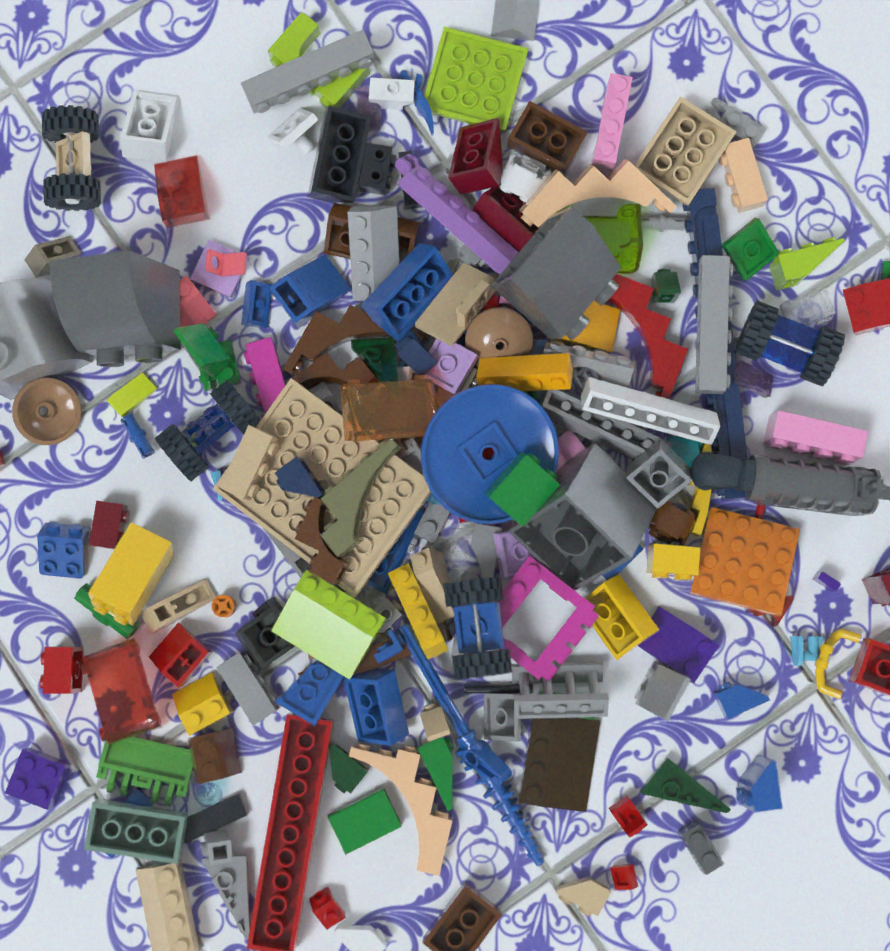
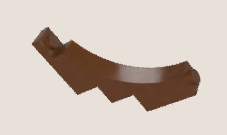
(325, 334)

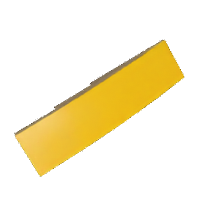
(700, 502)

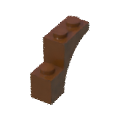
(326, 370)
(309, 531)

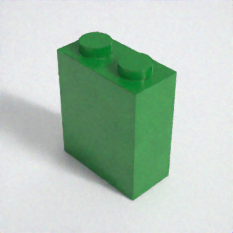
(522, 488)

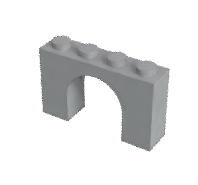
(612, 369)

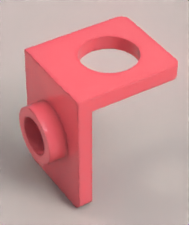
(228, 264)

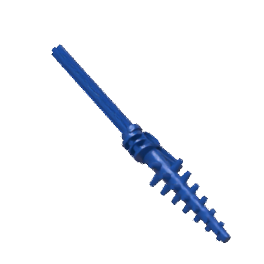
(476, 752)

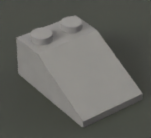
(661, 691)

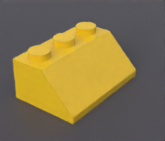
(621, 618)

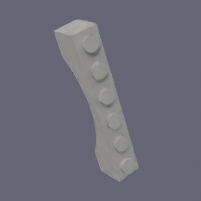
(485, 552)

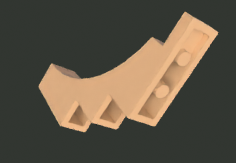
(623, 183)

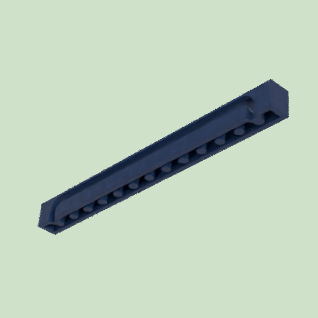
(706, 240)

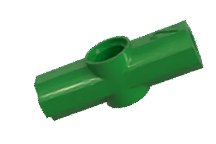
(82, 596)

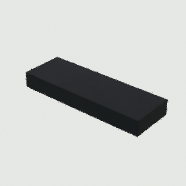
(214, 817)

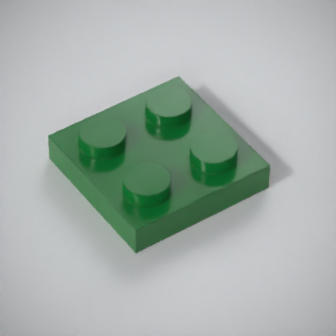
(750, 249)

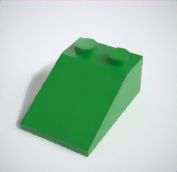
(205, 348)

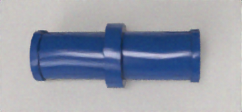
(137, 436)

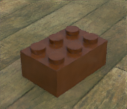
(547, 138)
(463, 922)

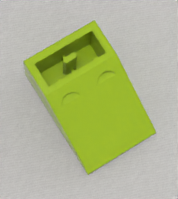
(794, 266)

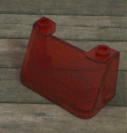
(121, 692)

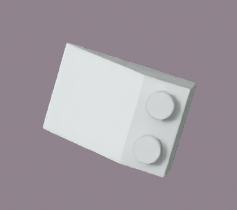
(148, 126)

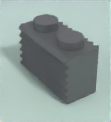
(700, 847)

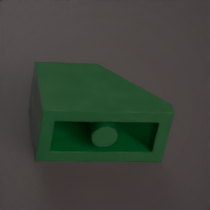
(665, 286)
(346, 770)

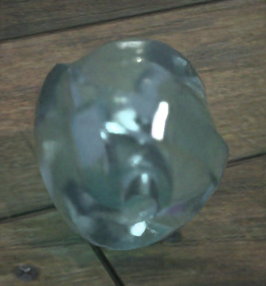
(202, 794)

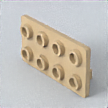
(457, 304)

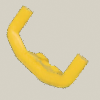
(822, 662)

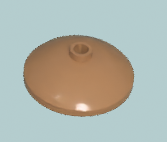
(497, 326)
(61, 416)

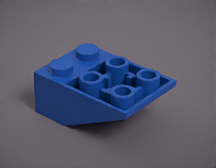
(309, 290)

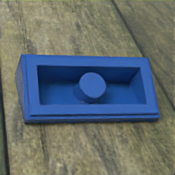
(256, 304)

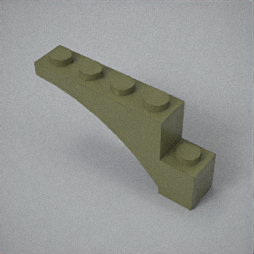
(349, 497)

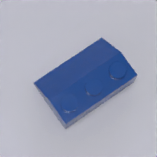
(376, 707)
(759, 786)

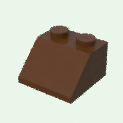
(214, 755)

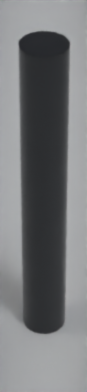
(493, 688)

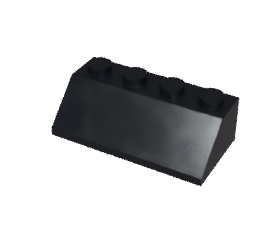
(339, 156)

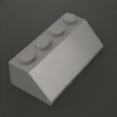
(372, 247)

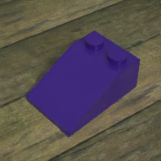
(679, 645)

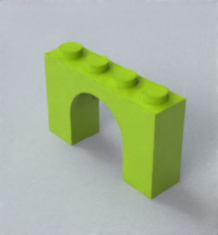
(295, 42)

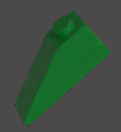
(438, 761)

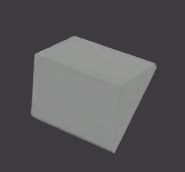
(515, 19)
(499, 717)

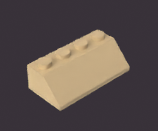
(167, 907)

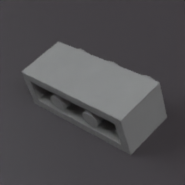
(248, 687)

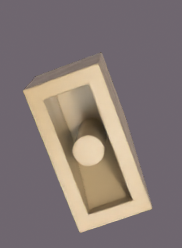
(434, 722)

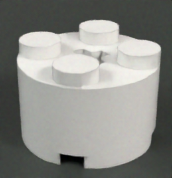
(523, 176)

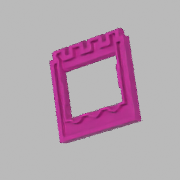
(515, 594)

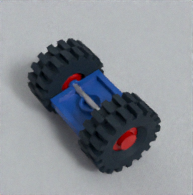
(478, 628)

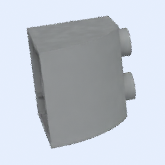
(32, 337)

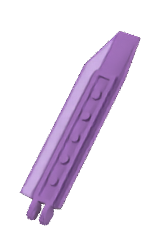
(454, 214)

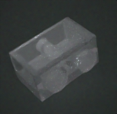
(809, 308)

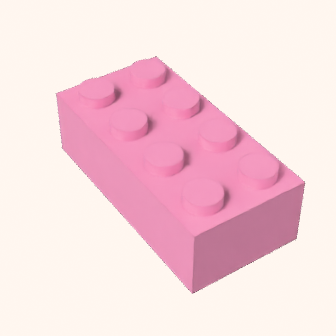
(815, 437)

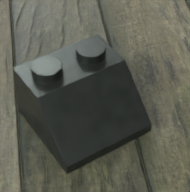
(260, 641)

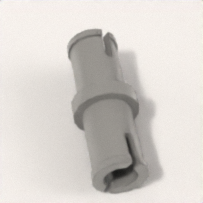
(662, 222)

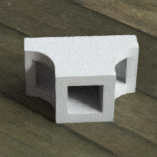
(391, 92)

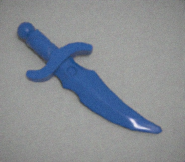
(420, 102)

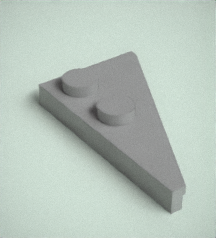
(233, 886)

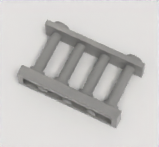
(561, 705)

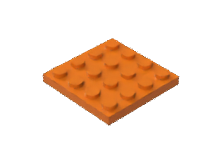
(745, 561)

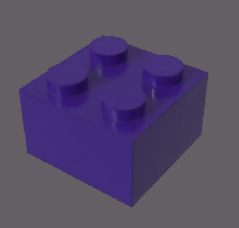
(37, 778)

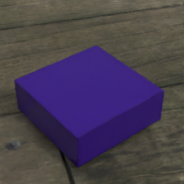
(826, 581)

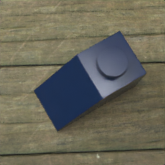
(299, 479)

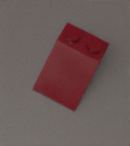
(477, 157)

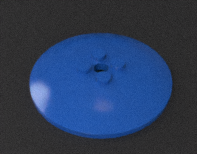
(463, 428)

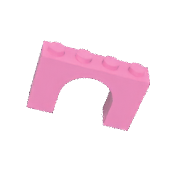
(611, 123)

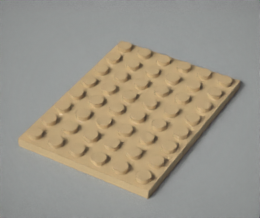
(316, 433)

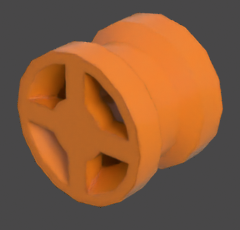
(220, 604)

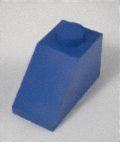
(736, 699)

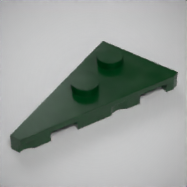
(378, 356)
(676, 785)

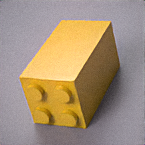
(131, 574)

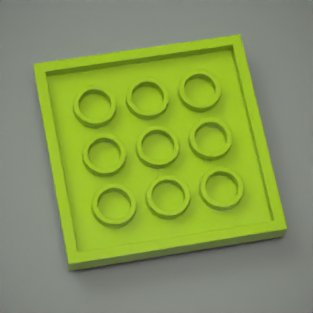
(474, 78)

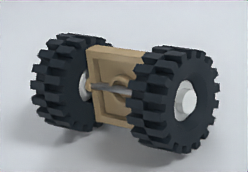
(73, 132)

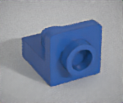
(387, 651)

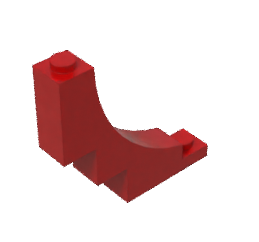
(663, 356)

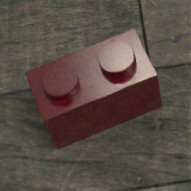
(108, 524)

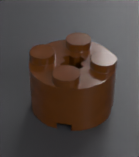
(671, 524)

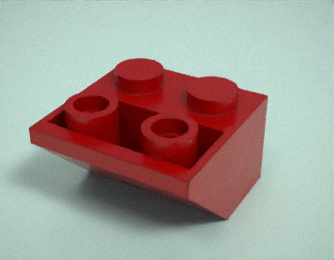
(179, 655)

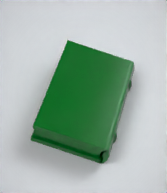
(364, 820)

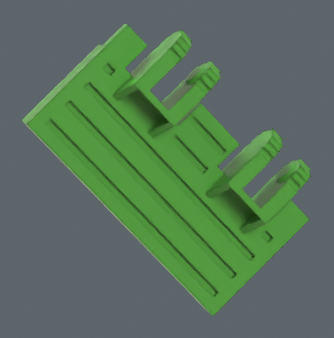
(147, 762)

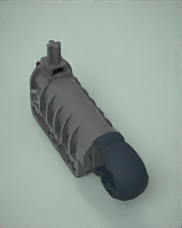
(793, 483)

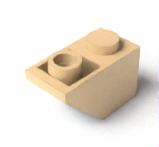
(585, 893)

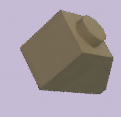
(43, 253)

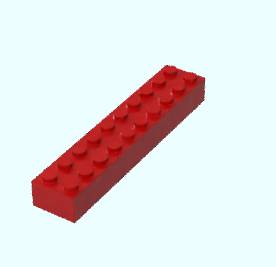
(290, 834)

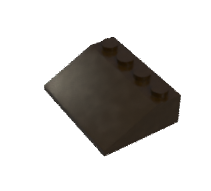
(559, 763)

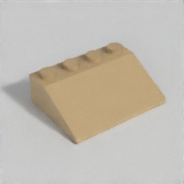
(684, 151)

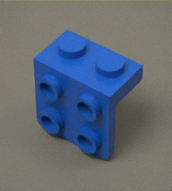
(62, 549)

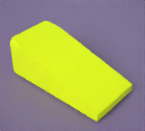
(131, 395)

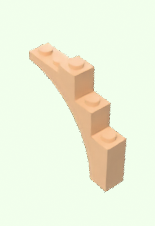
(431, 827)

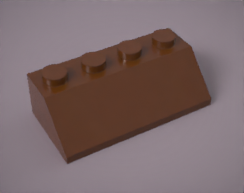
(338, 233)

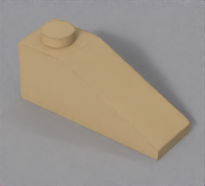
(431, 574)
(177, 606)

